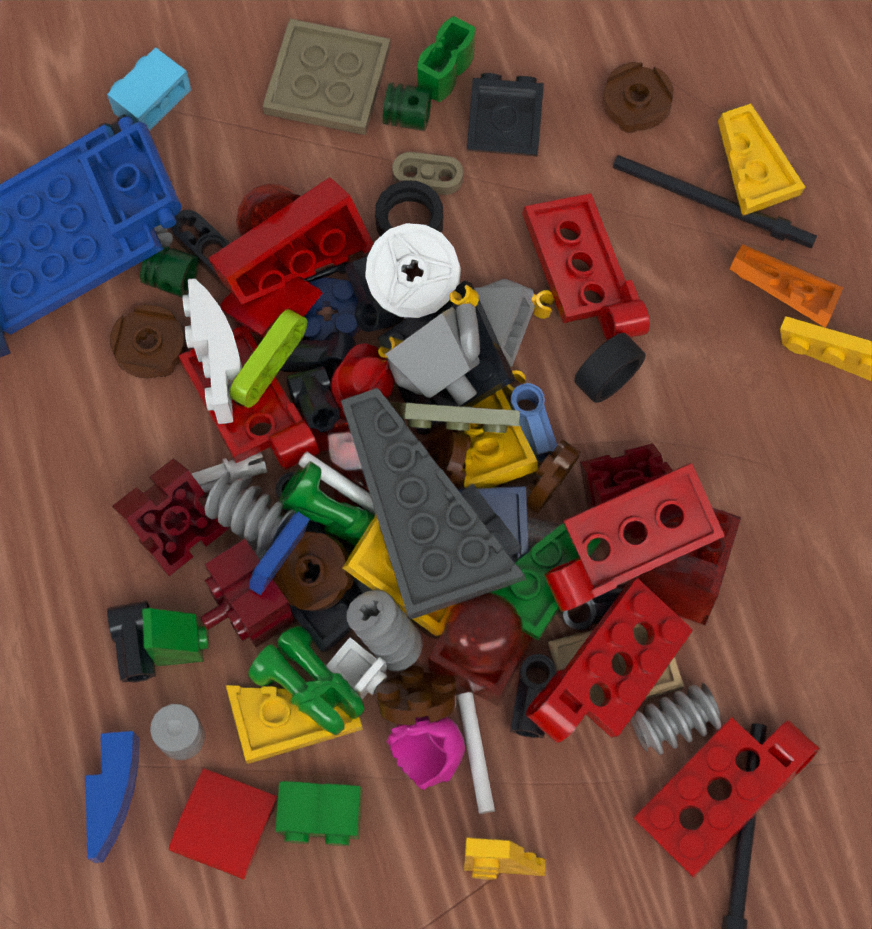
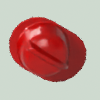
(361, 372)

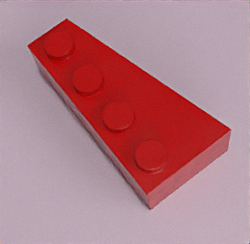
(293, 243)

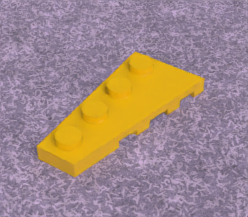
(828, 346)

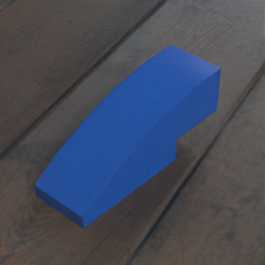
(110, 792)

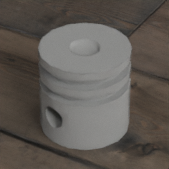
(177, 732)

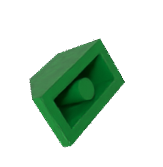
(173, 637)

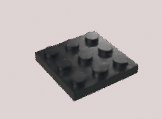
(486, 377)

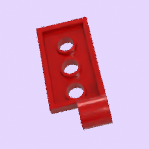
(620, 305)
(288, 433)
(588, 578)
(566, 696)
(780, 761)

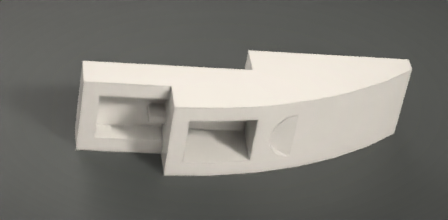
(214, 347)

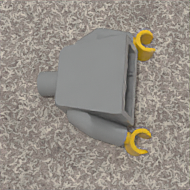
(509, 312)
(439, 352)

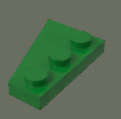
(533, 596)

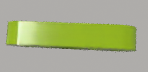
(268, 358)

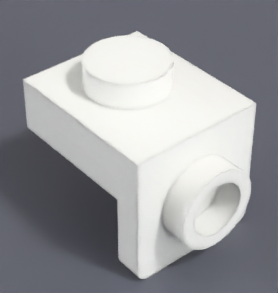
(358, 668)

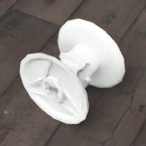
(402, 249)

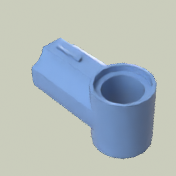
(534, 423)

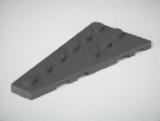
(429, 528)

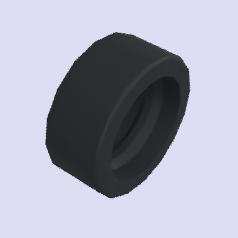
(408, 192)
(609, 367)

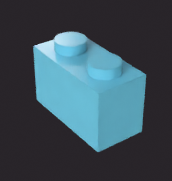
(149, 89)

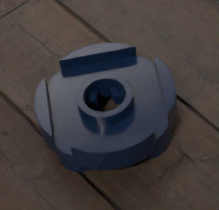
(340, 297)

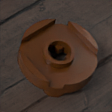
(632, 114)
(136, 326)
(449, 452)
(551, 475)
(332, 579)
(416, 695)

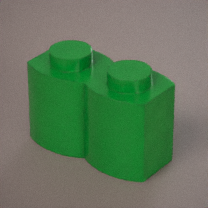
(446, 58)
(318, 811)

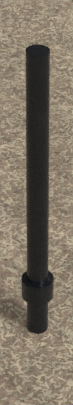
(779, 228)
(743, 851)

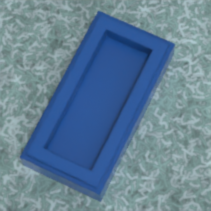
(278, 553)

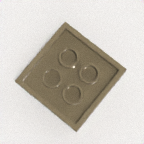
(327, 76)

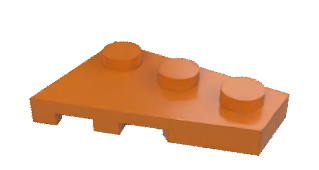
(789, 284)

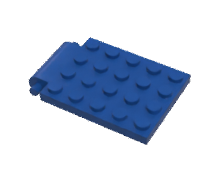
(80, 220)

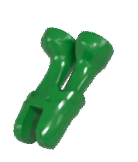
(305, 497)
(312, 698)

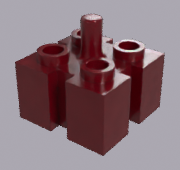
(610, 477)
(169, 516)
(250, 613)

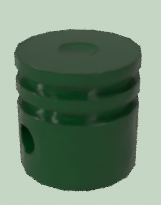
(407, 106)
(170, 271)

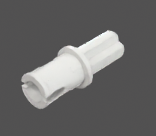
(208, 477)

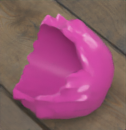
(427, 750)

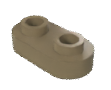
(429, 170)

